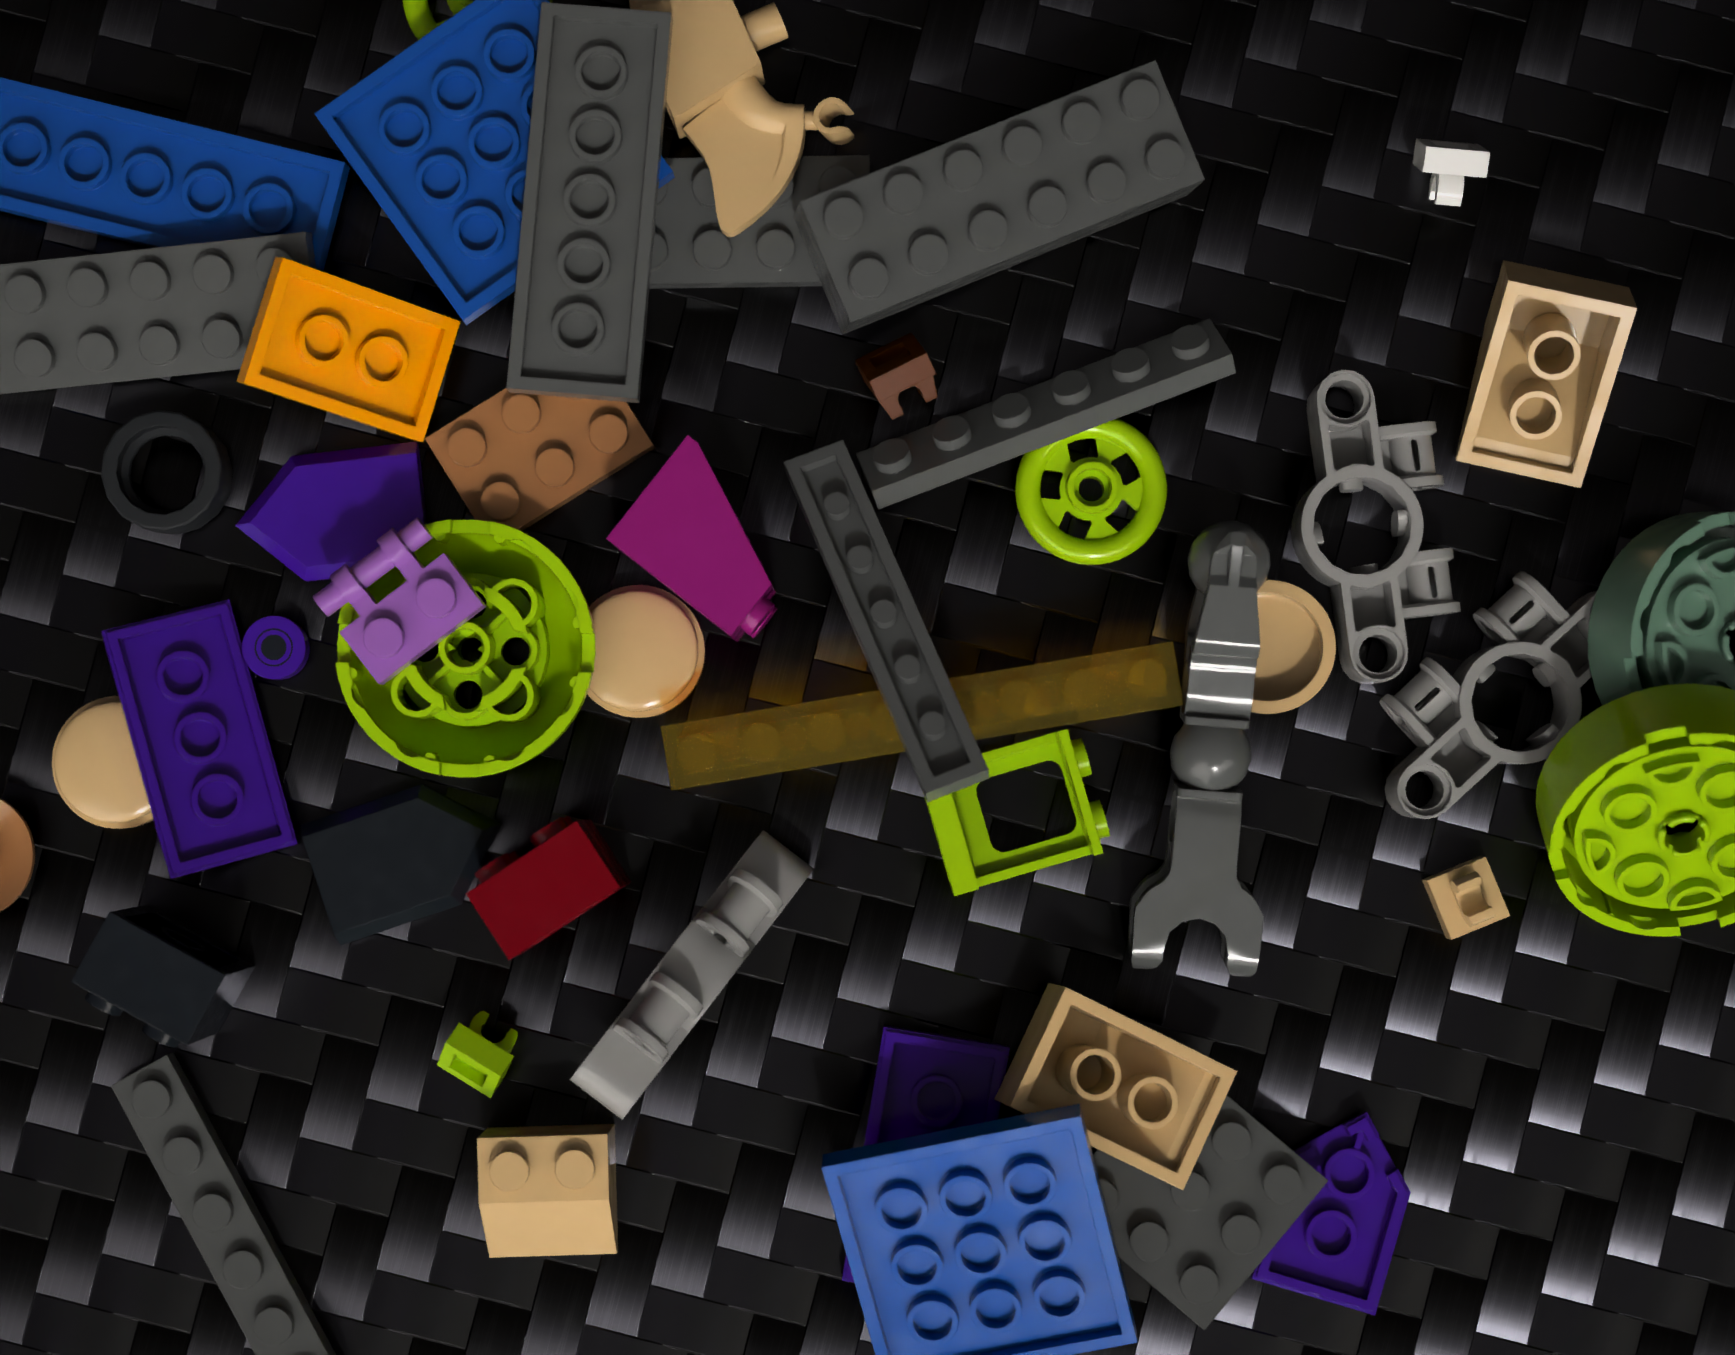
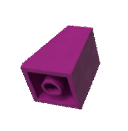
(695, 545)

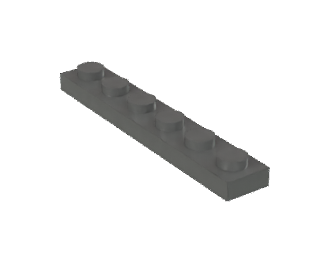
(1045, 413)
(886, 622)
(219, 1211)

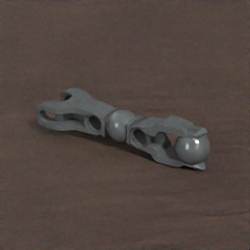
(1210, 759)

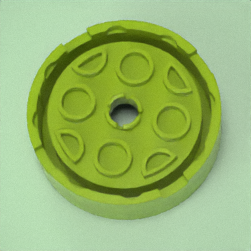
(1614, 789)

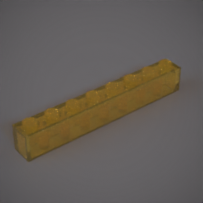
(862, 728)

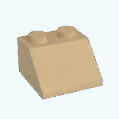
(548, 1190)

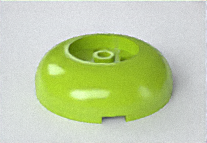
(521, 705)

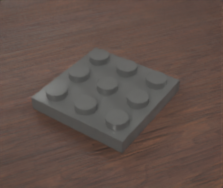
(1218, 1229)

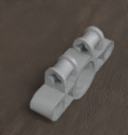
(1395, 464)
(1453, 745)
(691, 975)

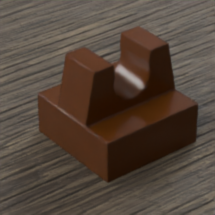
(895, 369)

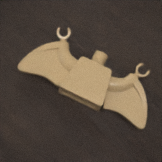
(726, 112)

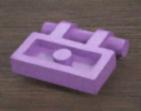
(412, 616)

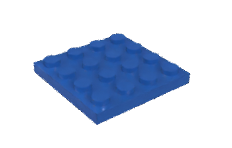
(448, 144)
(982, 1240)

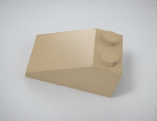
(1544, 373)
(1135, 1087)

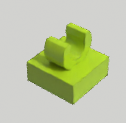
(476, 1058)

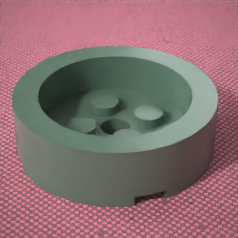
(1666, 608)

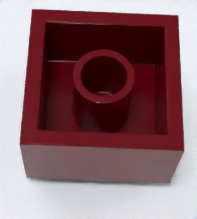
(547, 887)

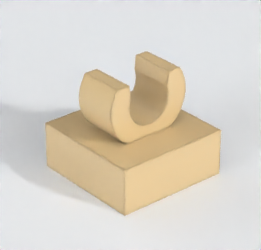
(1466, 897)

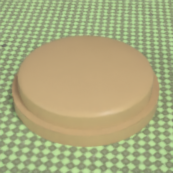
(1294, 648)
(645, 651)
(99, 768)

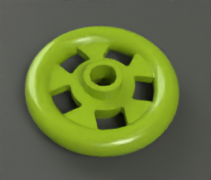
(1102, 542)

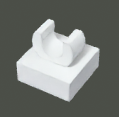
(1448, 166)

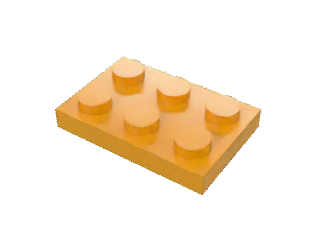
(348, 350)

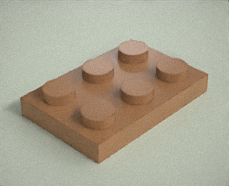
(535, 453)

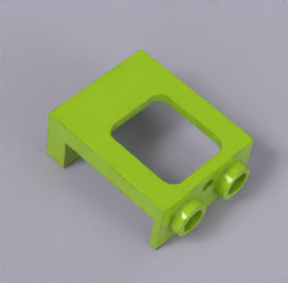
(963, 832)

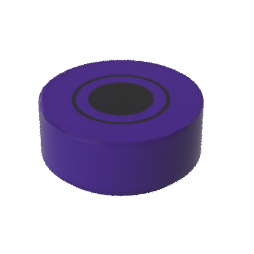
(275, 647)

